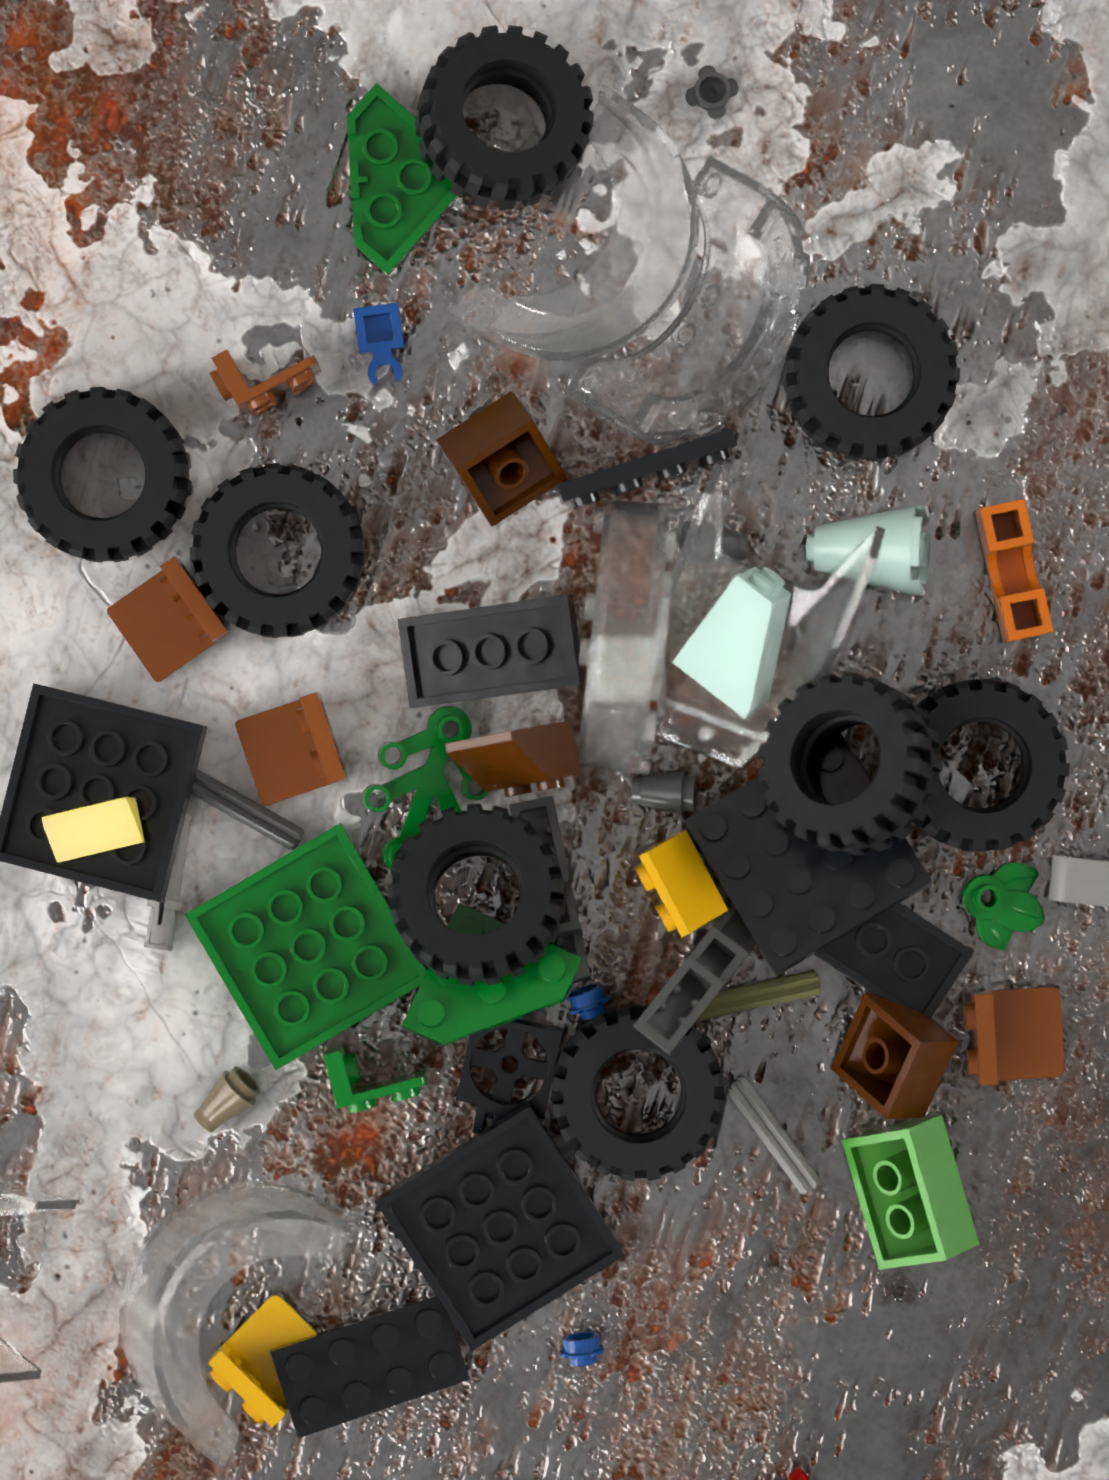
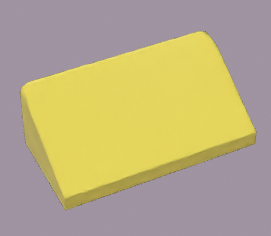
(94, 829)

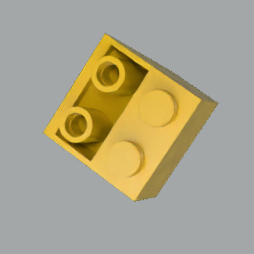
(681, 882)

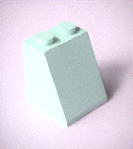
(740, 641)

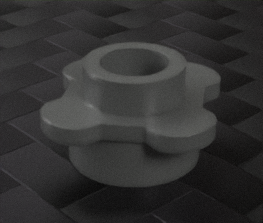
(724, 89)

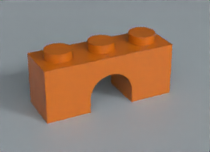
(1011, 571)

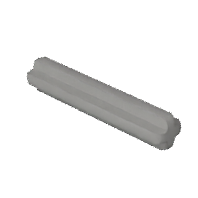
(773, 1135)

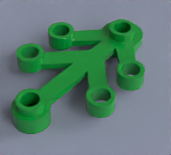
(427, 779)

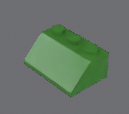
(911, 1193)

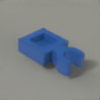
(380, 334)

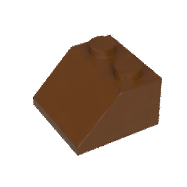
(502, 458)
(519, 758)
(894, 1057)

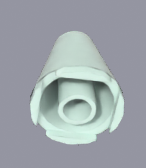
(903, 553)

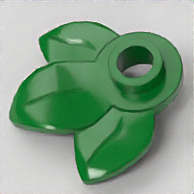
(1010, 903)

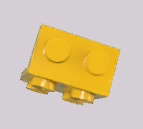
(247, 1362)

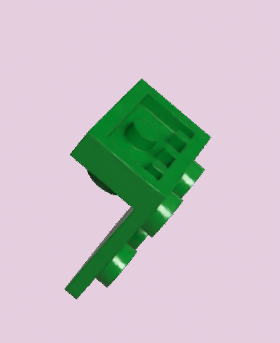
(345, 1072)

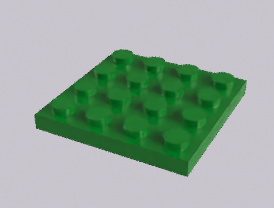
(307, 946)

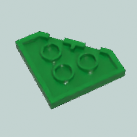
(390, 181)
(450, 1011)

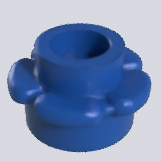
(588, 1000)
(582, 1348)

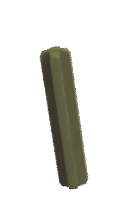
(763, 994)

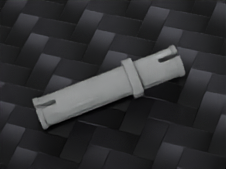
(161, 932)

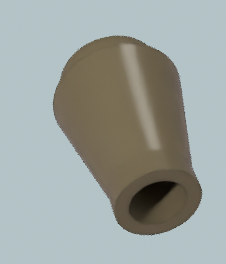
(229, 1097)

